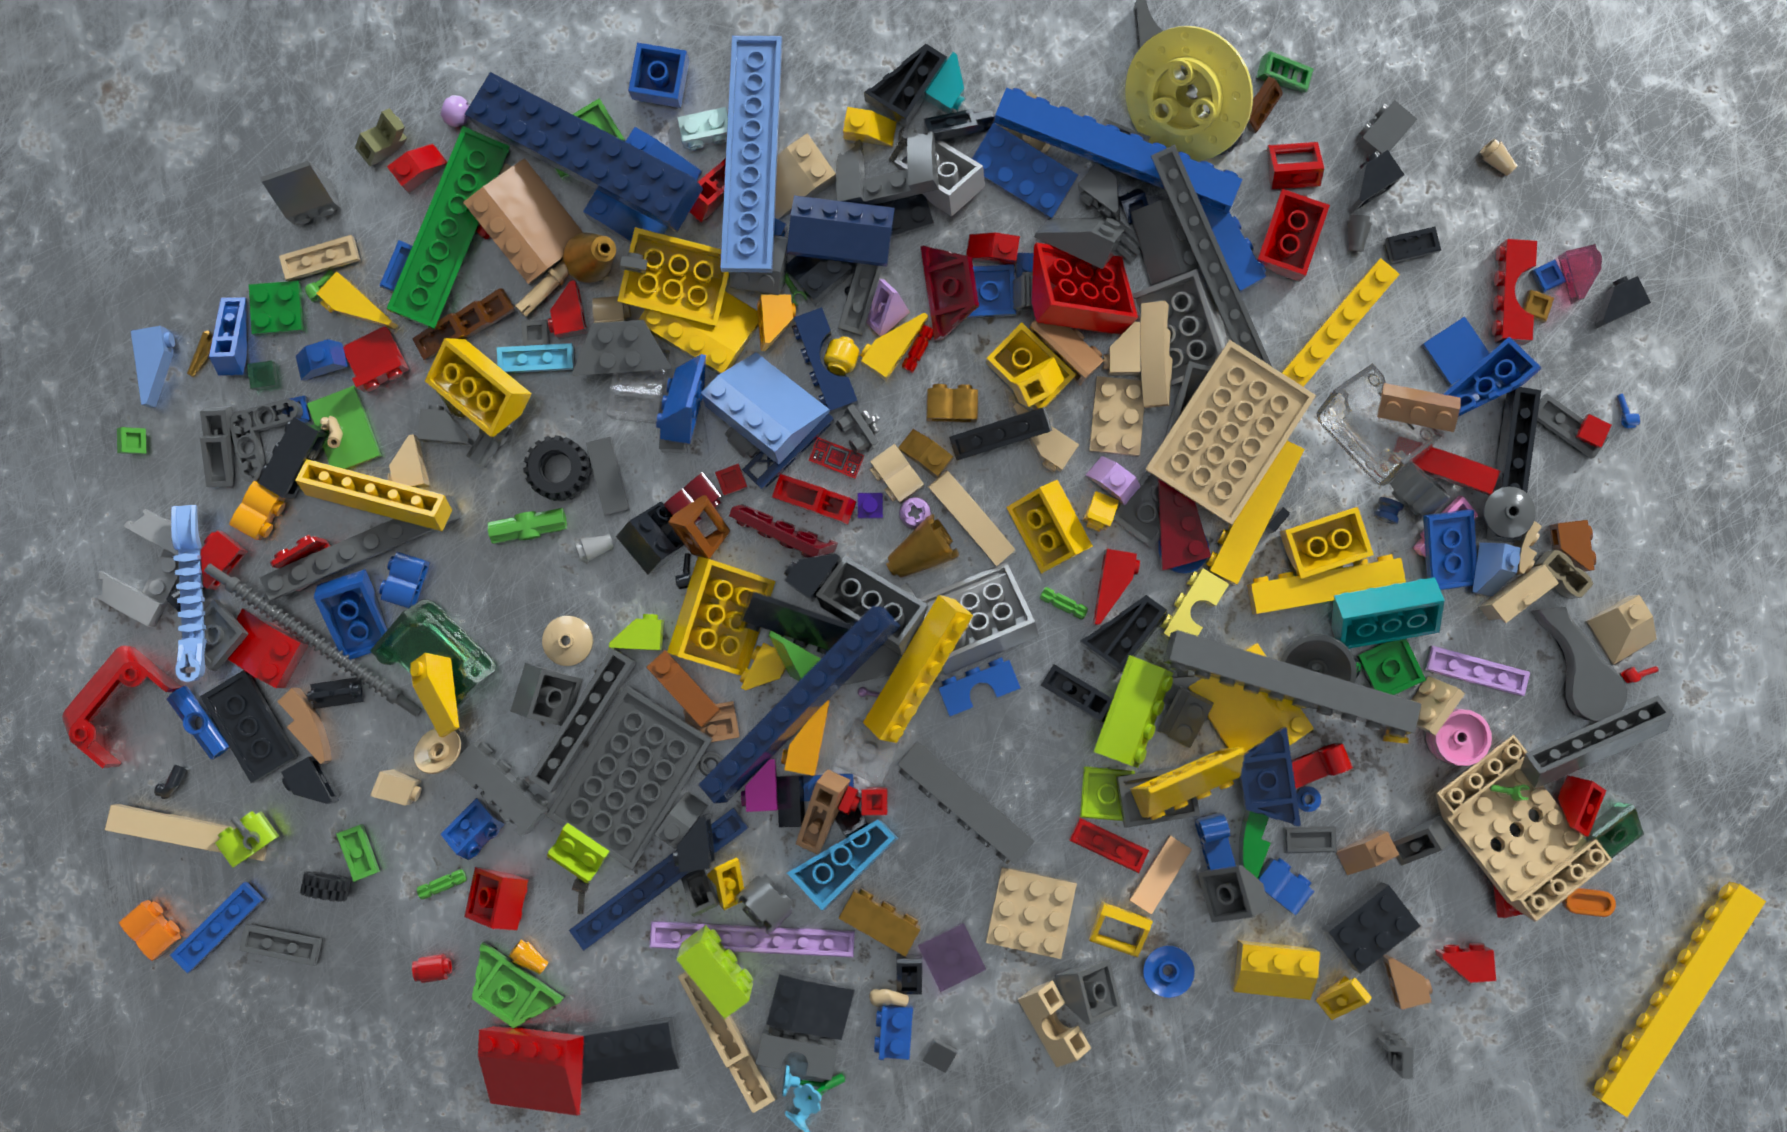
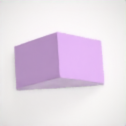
(886, 309)

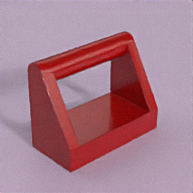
(1295, 174)

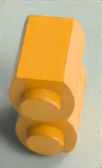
(257, 511)

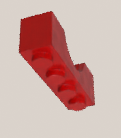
(1511, 319)

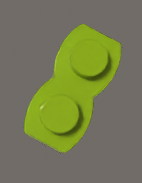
(232, 840)

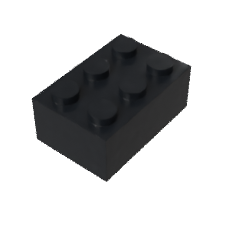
(1371, 927)

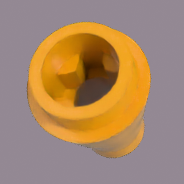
(528, 957)

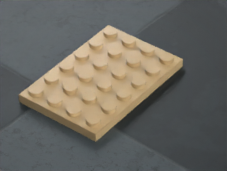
(1230, 432)

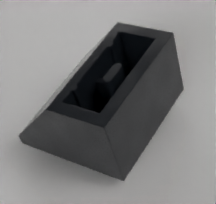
(651, 538)

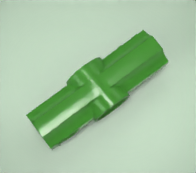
(527, 525)

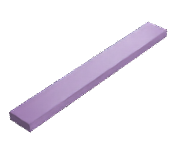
(755, 939)

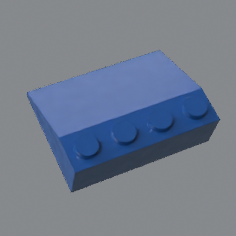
(622, 219)

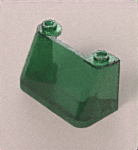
(430, 630)

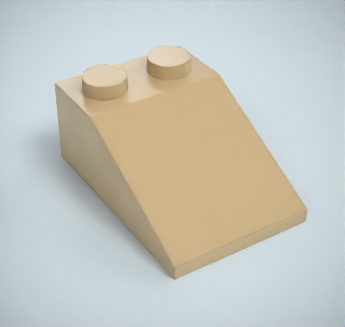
(800, 172)

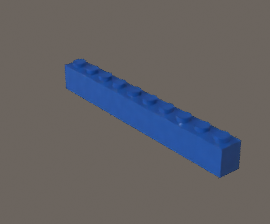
(1109, 146)

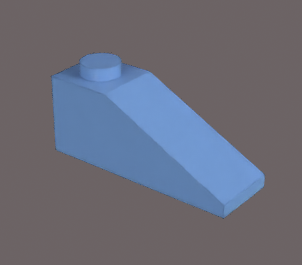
(152, 360)

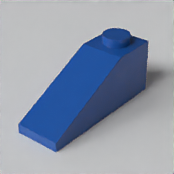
(229, 339)

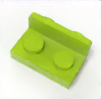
(578, 853)

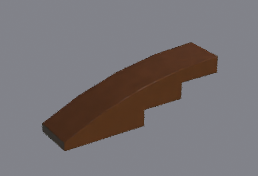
(464, 323)

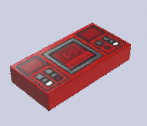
(836, 458)

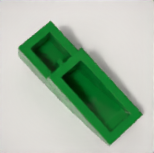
(1251, 845)

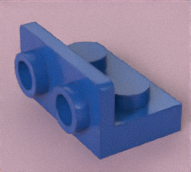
(472, 830)
(895, 1032)

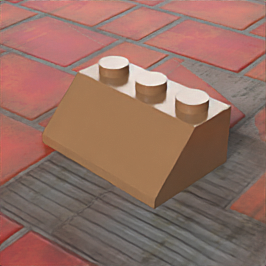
(1070, 348)

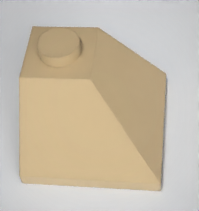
(1623, 628)

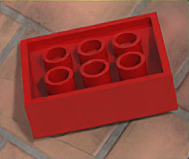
(1079, 293)
(532, 1068)

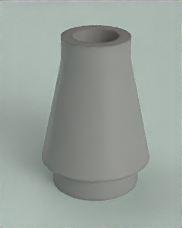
(592, 547)

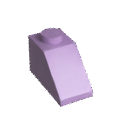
(1114, 479)

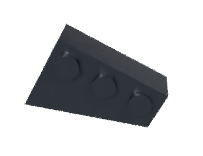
(905, 87)
(1125, 633)

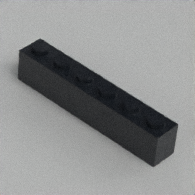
(1516, 444)

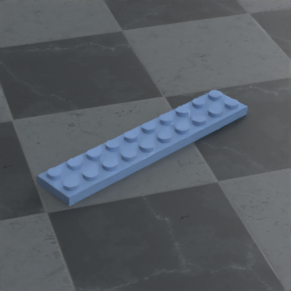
(751, 154)

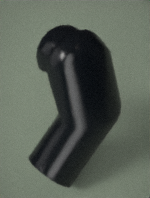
(172, 783)

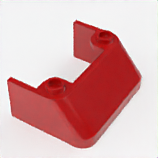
(124, 667)

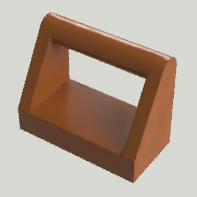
(688, 532)

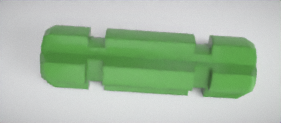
(1063, 603)
(441, 884)

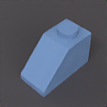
(1495, 567)

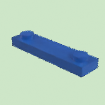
(216, 927)

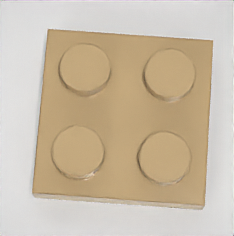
(1437, 702)

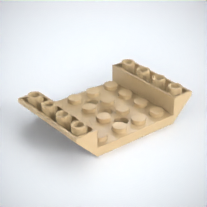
(1546, 857)

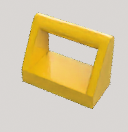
(1124, 916)

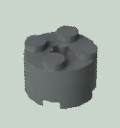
(764, 903)

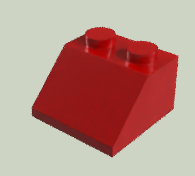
(496, 899)

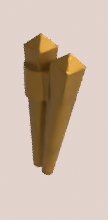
(201, 353)

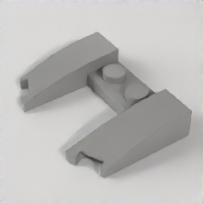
(151, 602)

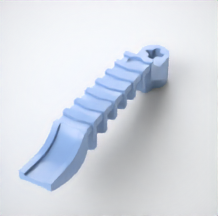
(187, 542)

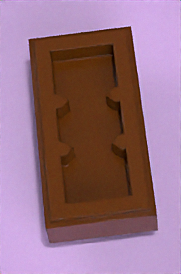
(1263, 104)

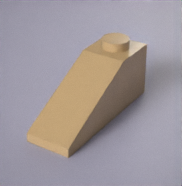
(1051, 447)

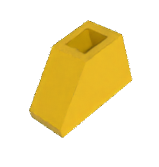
(1037, 382)
(1100, 512)
(765, 668)

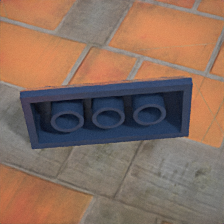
(840, 231)

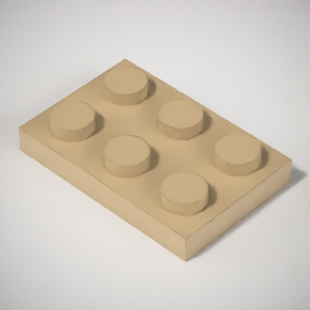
(1117, 416)

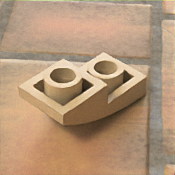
(1526, 553)

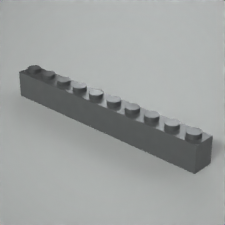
(1292, 683)

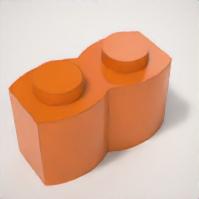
(150, 929)

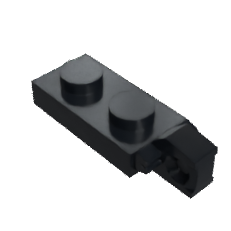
(959, 123)

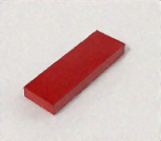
(1109, 845)

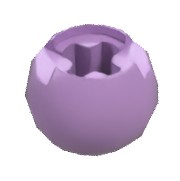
(454, 111)
(905, 509)

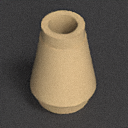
(1498, 157)

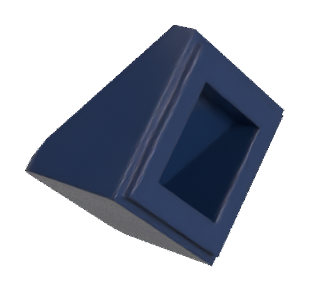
(1132, 201)

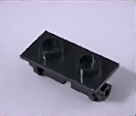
(336, 693)

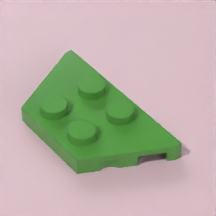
(509, 989)

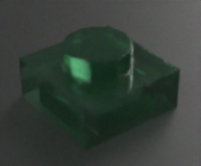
(262, 375)

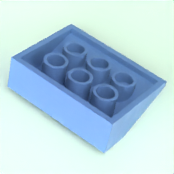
(764, 406)

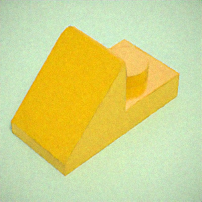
(728, 882)
(1343, 997)

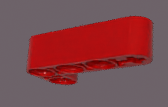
(1320, 763)

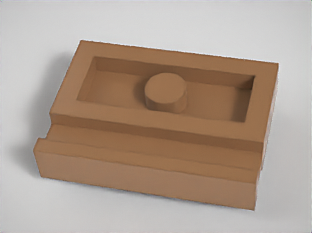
(721, 726)

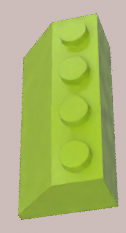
(1134, 712)

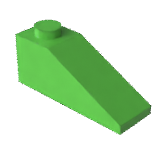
(795, 659)

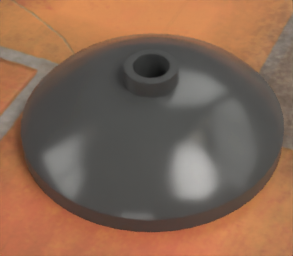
(1324, 650)

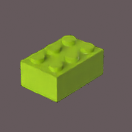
(715, 971)

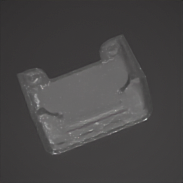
(1374, 443)

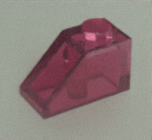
(1580, 270)

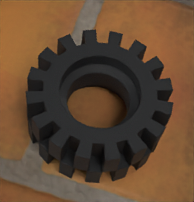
(325, 886)

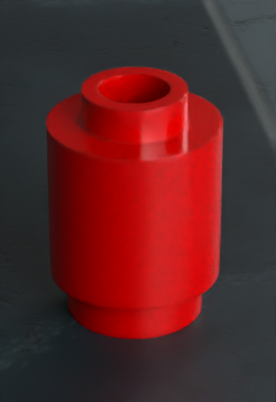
(431, 968)

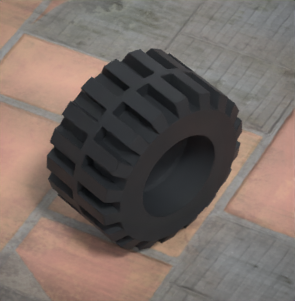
(542, 453)

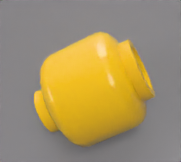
(841, 356)

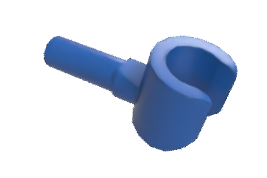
(1628, 419)

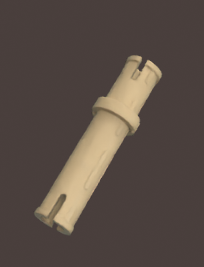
(543, 288)

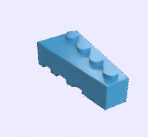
(838, 867)

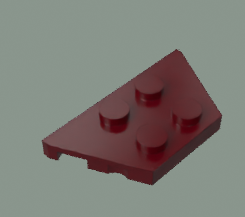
(949, 289)

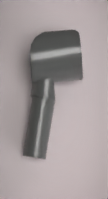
(245, 832)

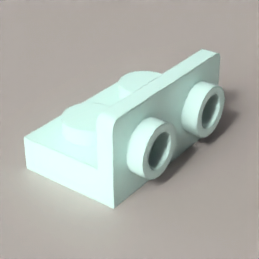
(704, 128)

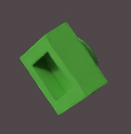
(131, 440)

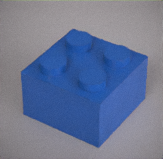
(659, 75)

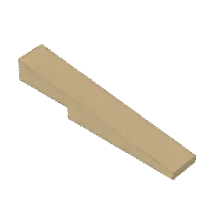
(168, 828)
(731, 1048)

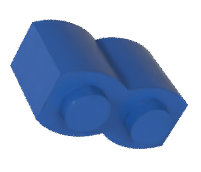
(404, 580)
(1285, 887)

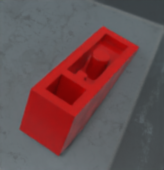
(712, 193)
(1115, 576)

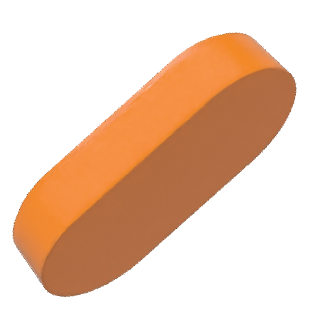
(1590, 902)

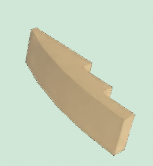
(1154, 354)
(971, 518)

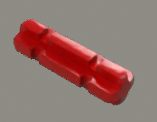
(917, 349)

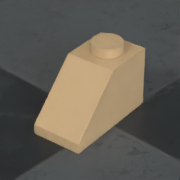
(1124, 354)
(409, 465)
(396, 787)

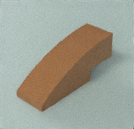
(307, 724)

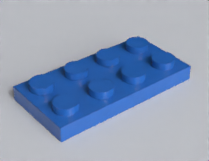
(1024, 170)

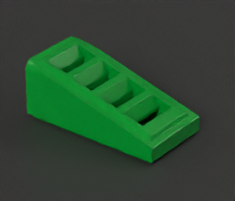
(1287, 64)

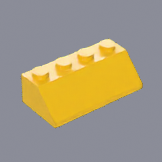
(476, 386)

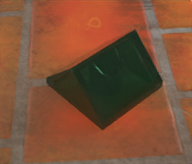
(1616, 828)

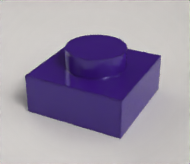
(870, 505)

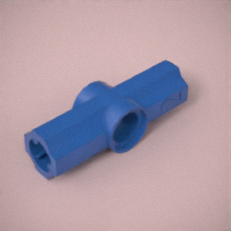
(188, 710)

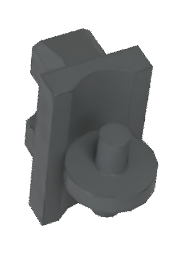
(863, 426)

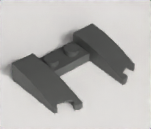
(917, 179)

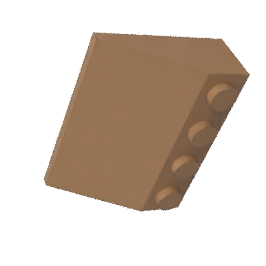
(524, 220)

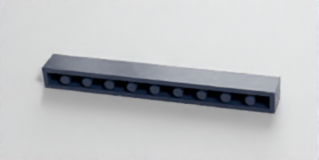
(799, 704)

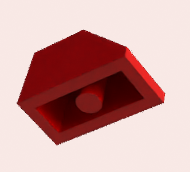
(417, 166)
(993, 248)
(568, 313)
(221, 552)
(1581, 803)

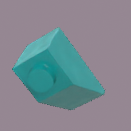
(948, 87)

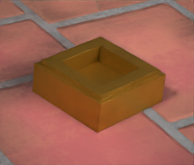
(1538, 305)

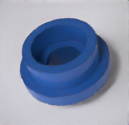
(1301, 793)

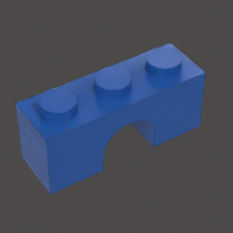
(957, 692)

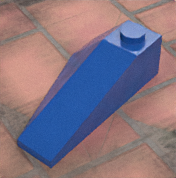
(1494, 376)

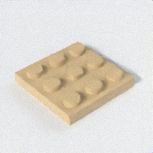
(1031, 912)

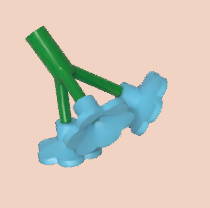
(806, 1097)

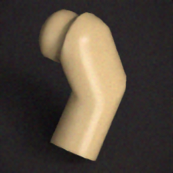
(330, 423)
(888, 997)

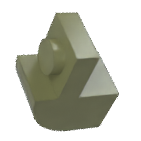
(382, 140)

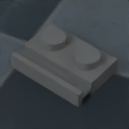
(1185, 717)

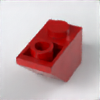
(1470, 963)

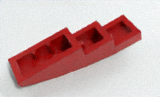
(1458, 470)

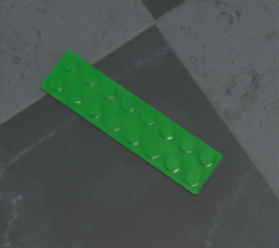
(446, 229)

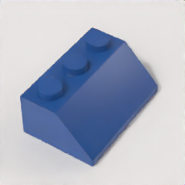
(683, 401)

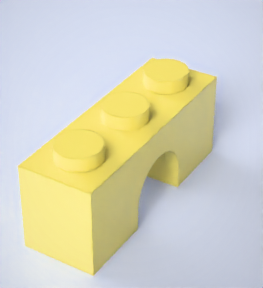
(1202, 587)

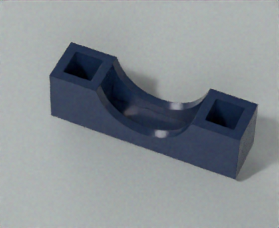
(814, 331)

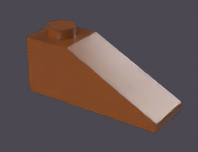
(683, 688)

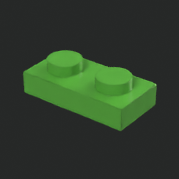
(358, 852)

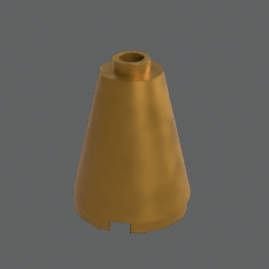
(589, 256)
(922, 549)

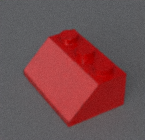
(1293, 234)

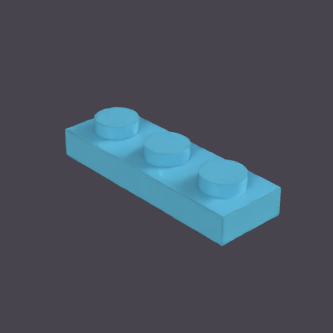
(536, 358)

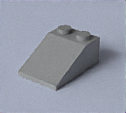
(958, 178)

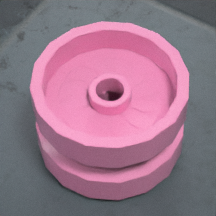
(1472, 743)

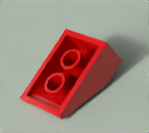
(267, 651)

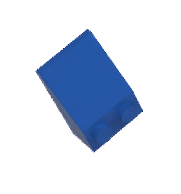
(351, 613)

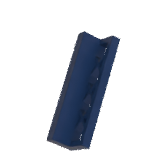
(775, 470)

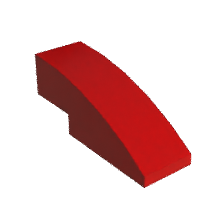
(814, 499)

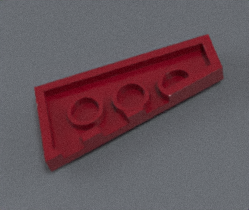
(1180, 529)
(782, 531)

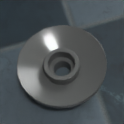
(1497, 512)

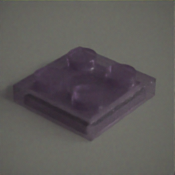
(951, 957)

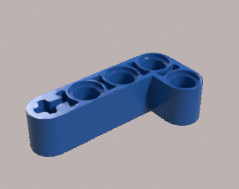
(1214, 841)

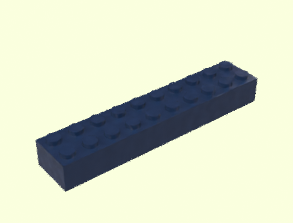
(584, 151)

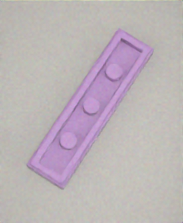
(1477, 671)

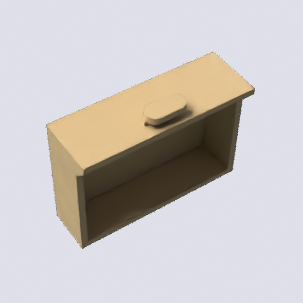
(1519, 594)

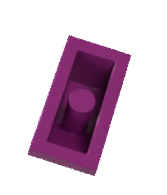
(761, 790)

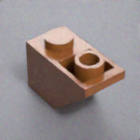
(1574, 541)

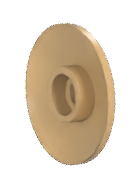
(580, 640)
(436, 753)

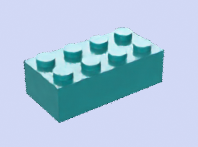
(1388, 613)

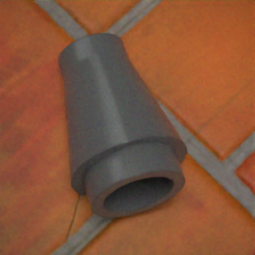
(1358, 231)

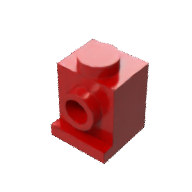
(874, 801)

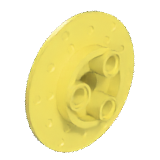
(1214, 79)

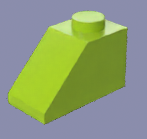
(641, 634)

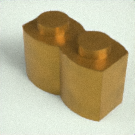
(952, 404)

